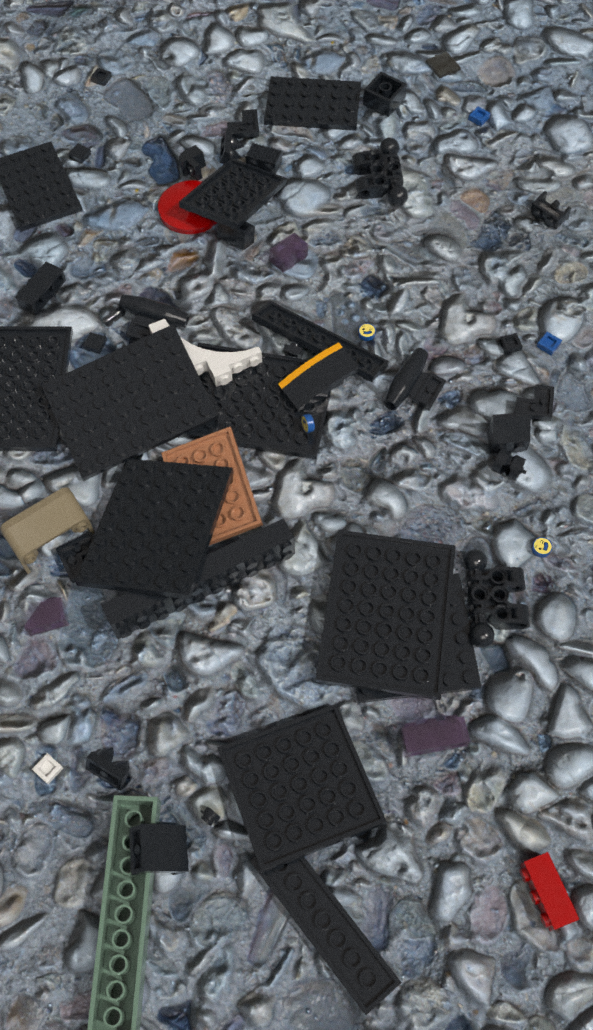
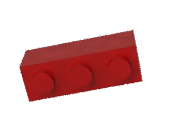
(548, 892)

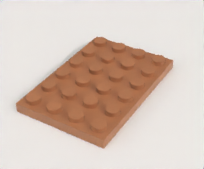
(239, 507)

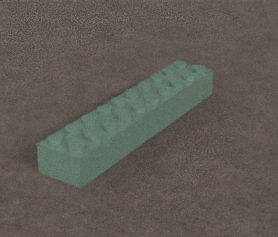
(123, 923)

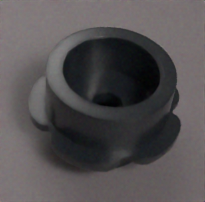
(210, 816)

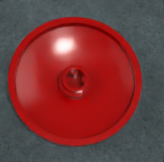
(179, 219)

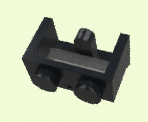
(549, 212)

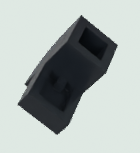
(192, 161)

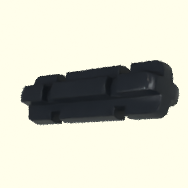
(115, 315)

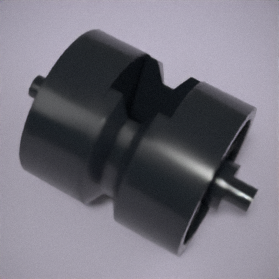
(507, 464)

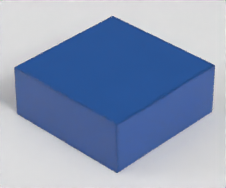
(479, 116)
(549, 343)

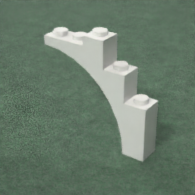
(218, 364)

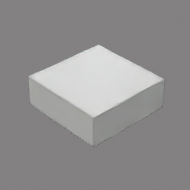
(47, 768)

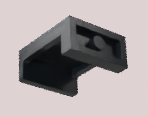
(158, 849)

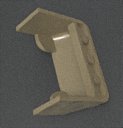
(43, 524)

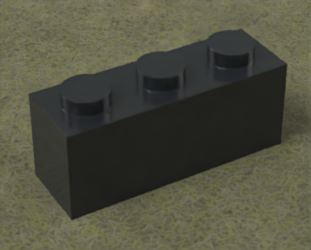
(40, 288)

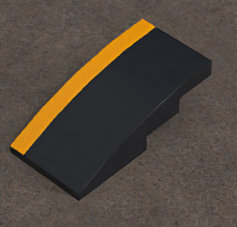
(318, 376)

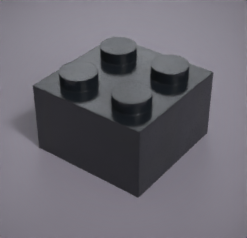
(384, 94)

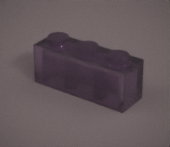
(434, 736)

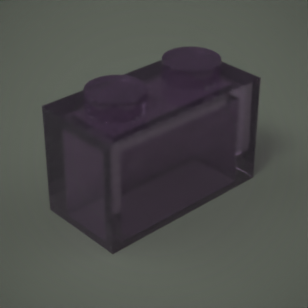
(288, 252)

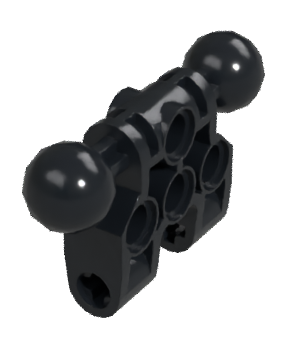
(382, 173)
(511, 581)

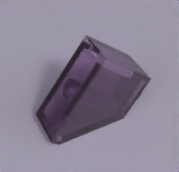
(47, 617)

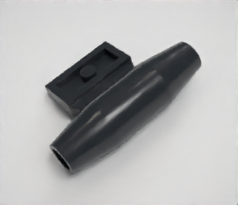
(148, 312)
(413, 382)

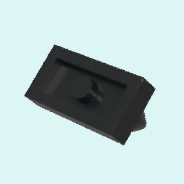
(227, 143)
(101, 766)

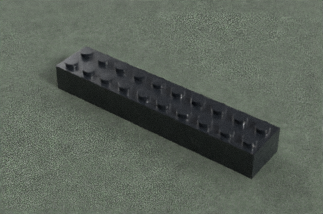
(219, 570)

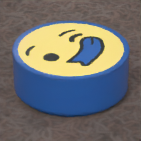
(366, 332)
(308, 423)
(542, 547)

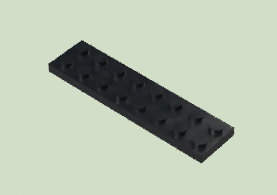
(317, 338)
(331, 932)

